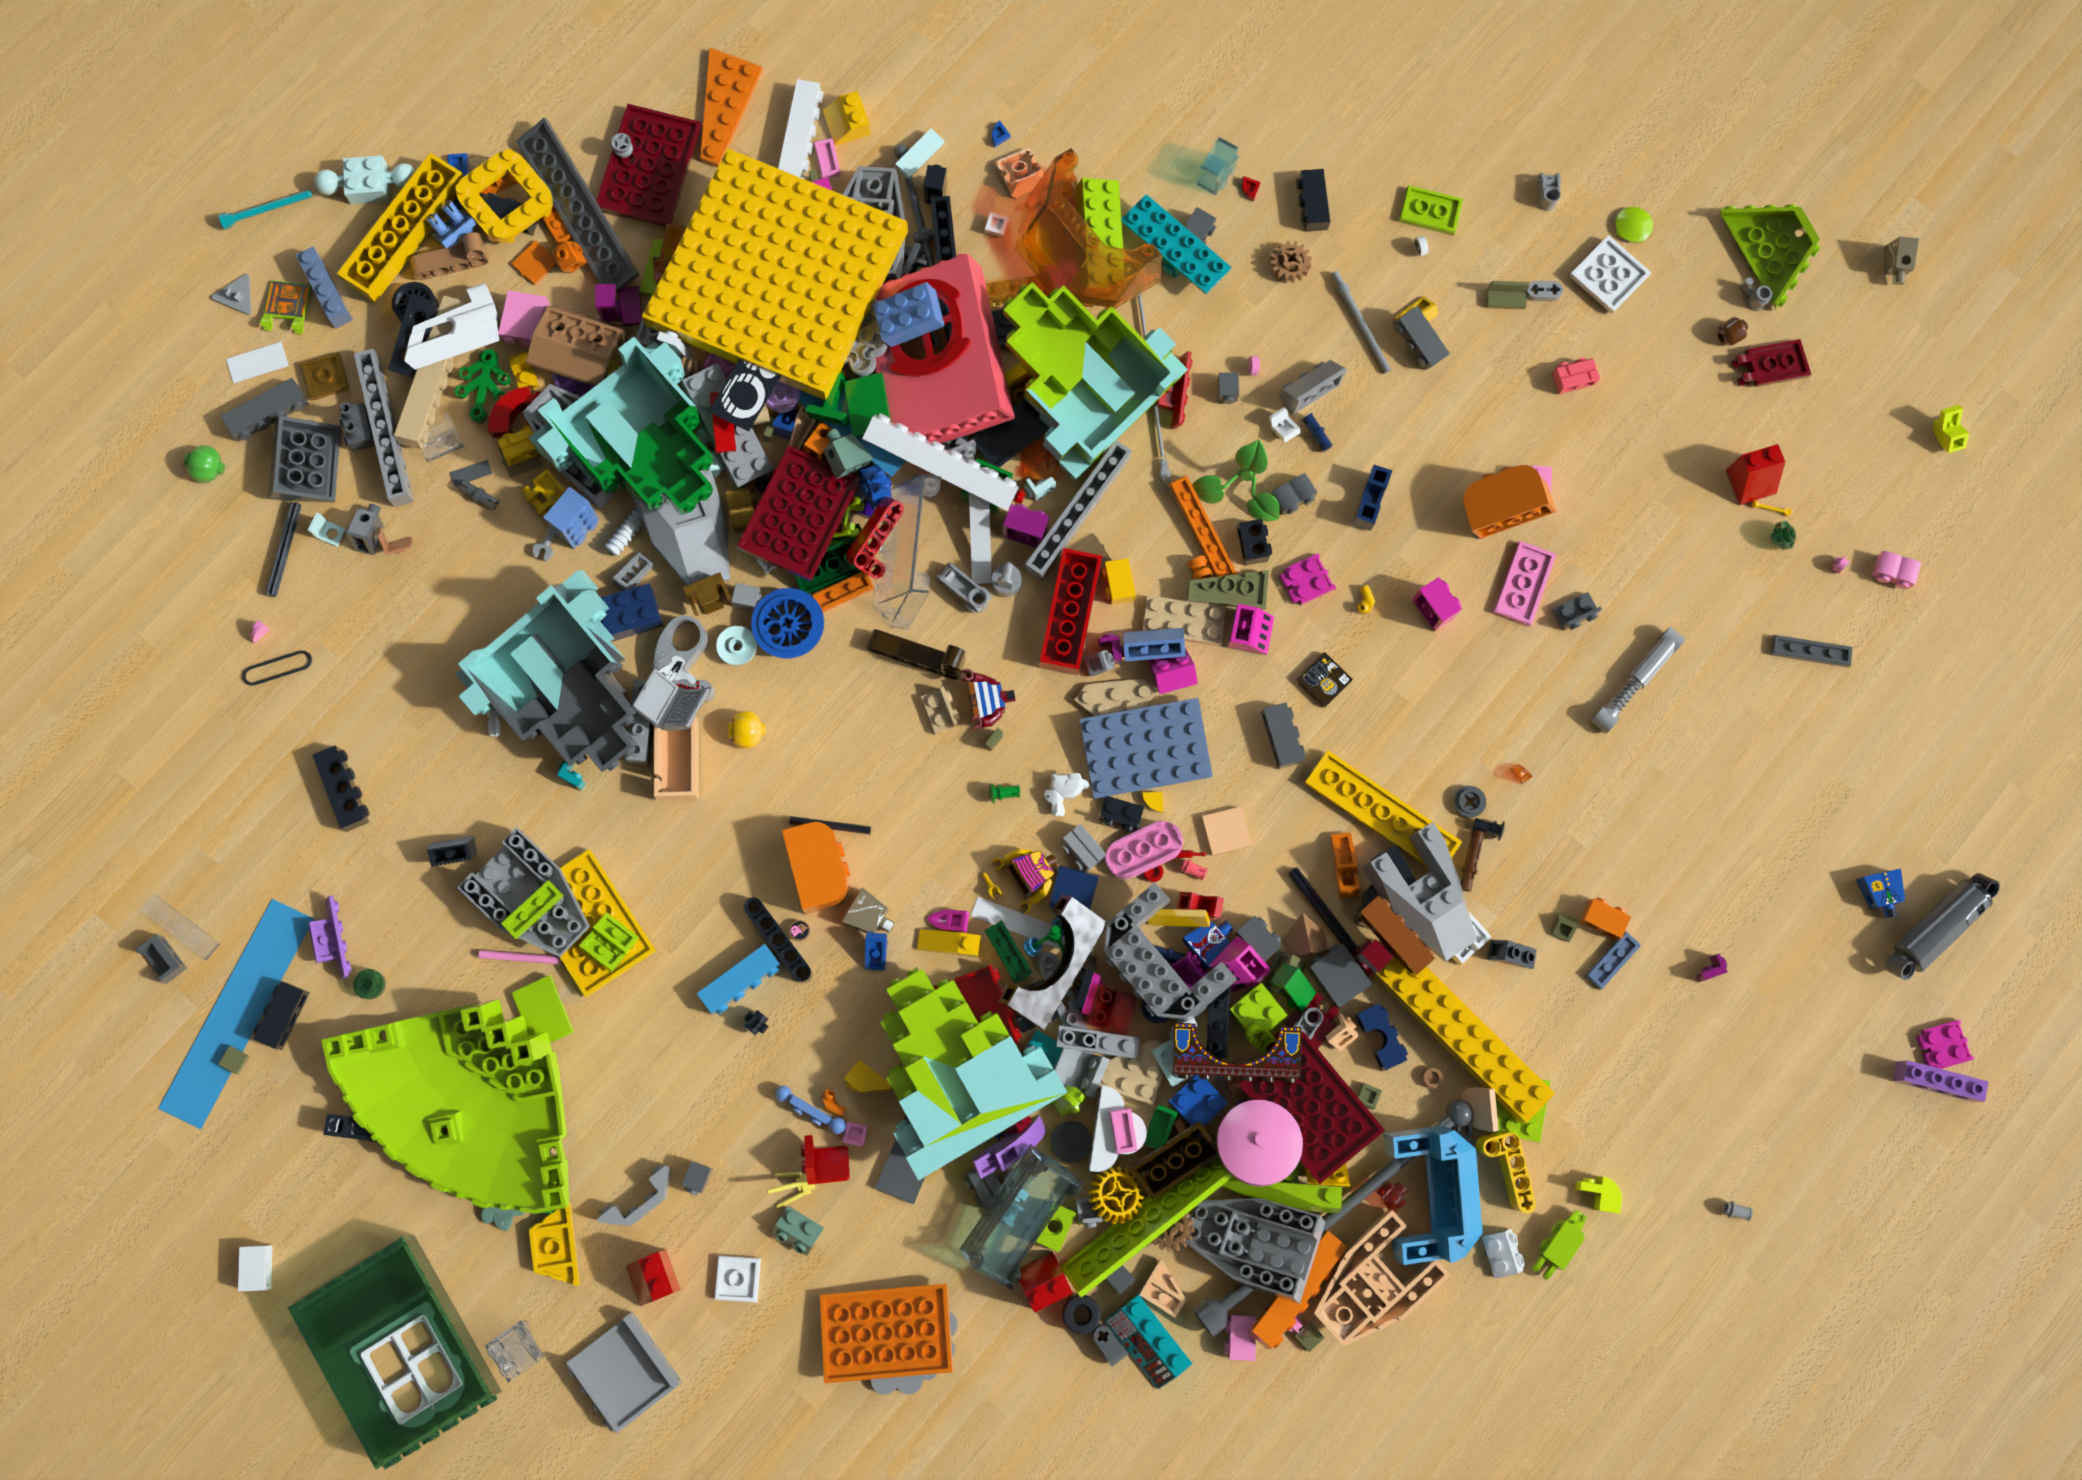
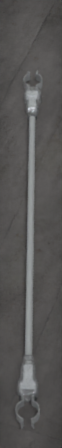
(1164, 472)

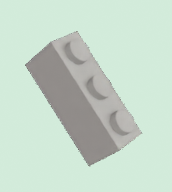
(1312, 385)

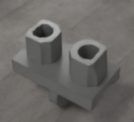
(915, 259)

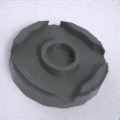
(1071, 1141)

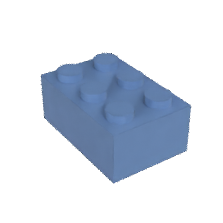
(908, 314)
(571, 518)

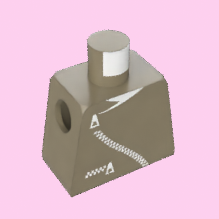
(1900, 258)
(868, 914)

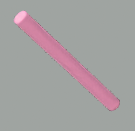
(484, 954)

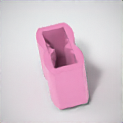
(1896, 569)
(1240, 1343)

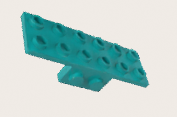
(1179, 247)

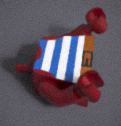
(986, 699)

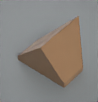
(1305, 938)

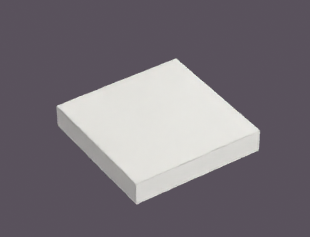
(737, 1279)

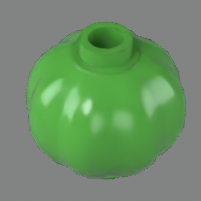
(203, 464)

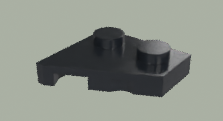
(1086, 976)

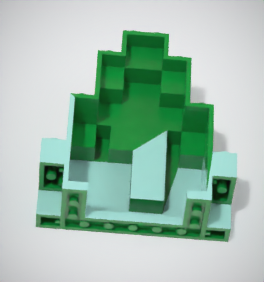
(633, 432)

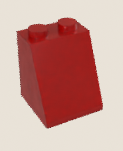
(1756, 474)
(653, 1277)
(1044, 1282)

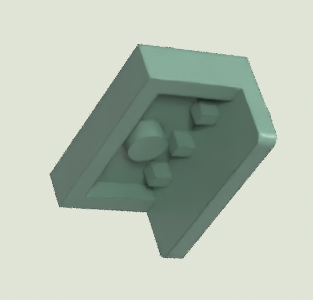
(797, 1231)

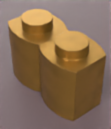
(740, 507)

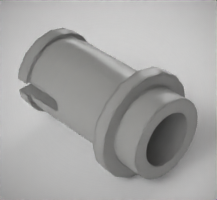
(1734, 1210)

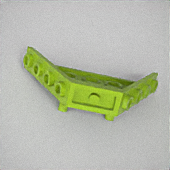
(1771, 246)

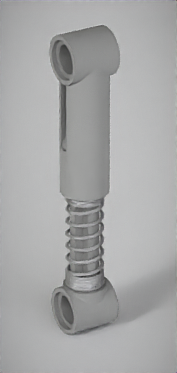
(1638, 678)

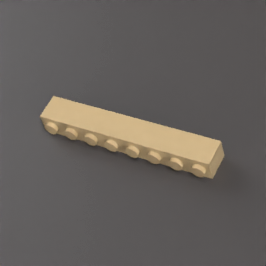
(426, 388)

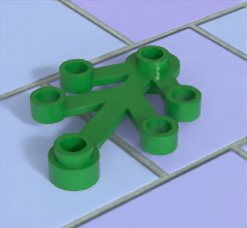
(482, 381)

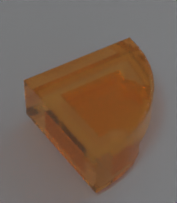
(1521, 773)

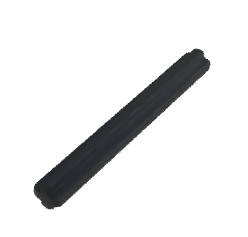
(283, 549)
(1322, 909)

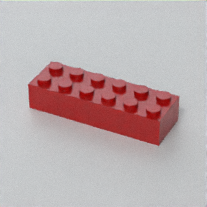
(1070, 611)

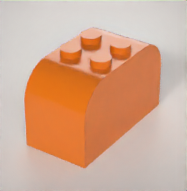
(1507, 500)
(817, 866)

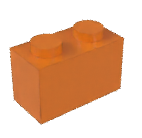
(1605, 918)

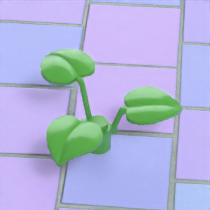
(1253, 461)

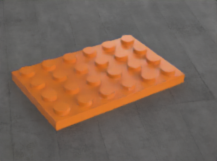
(886, 1333)

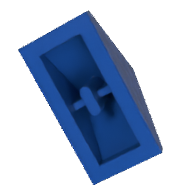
(784, 424)

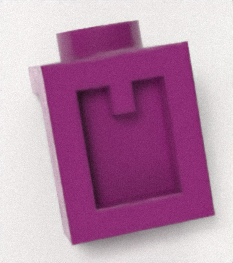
(1717, 968)

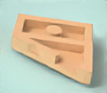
(1163, 1290)

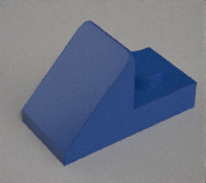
(876, 951)

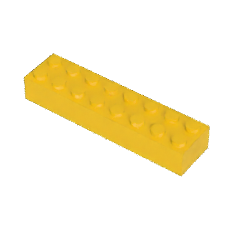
(400, 228)

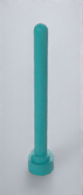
(229, 219)

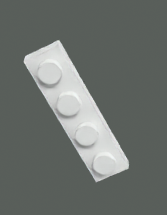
(675, 344)

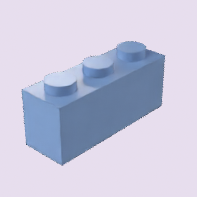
(1154, 644)

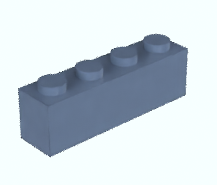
(324, 287)

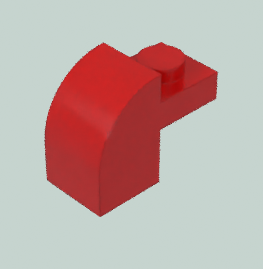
(1195, 901)

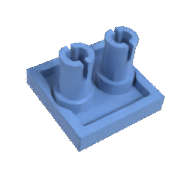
(450, 231)

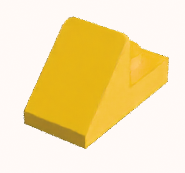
(523, 373)

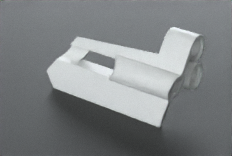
(472, 328)

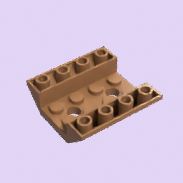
(572, 349)

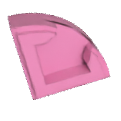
(259, 630)

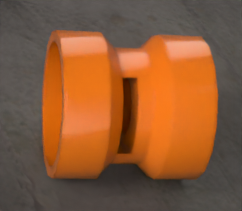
(1199, 568)

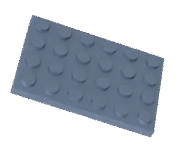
(1145, 748)

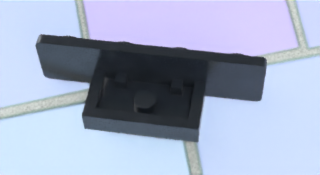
(1218, 1024)

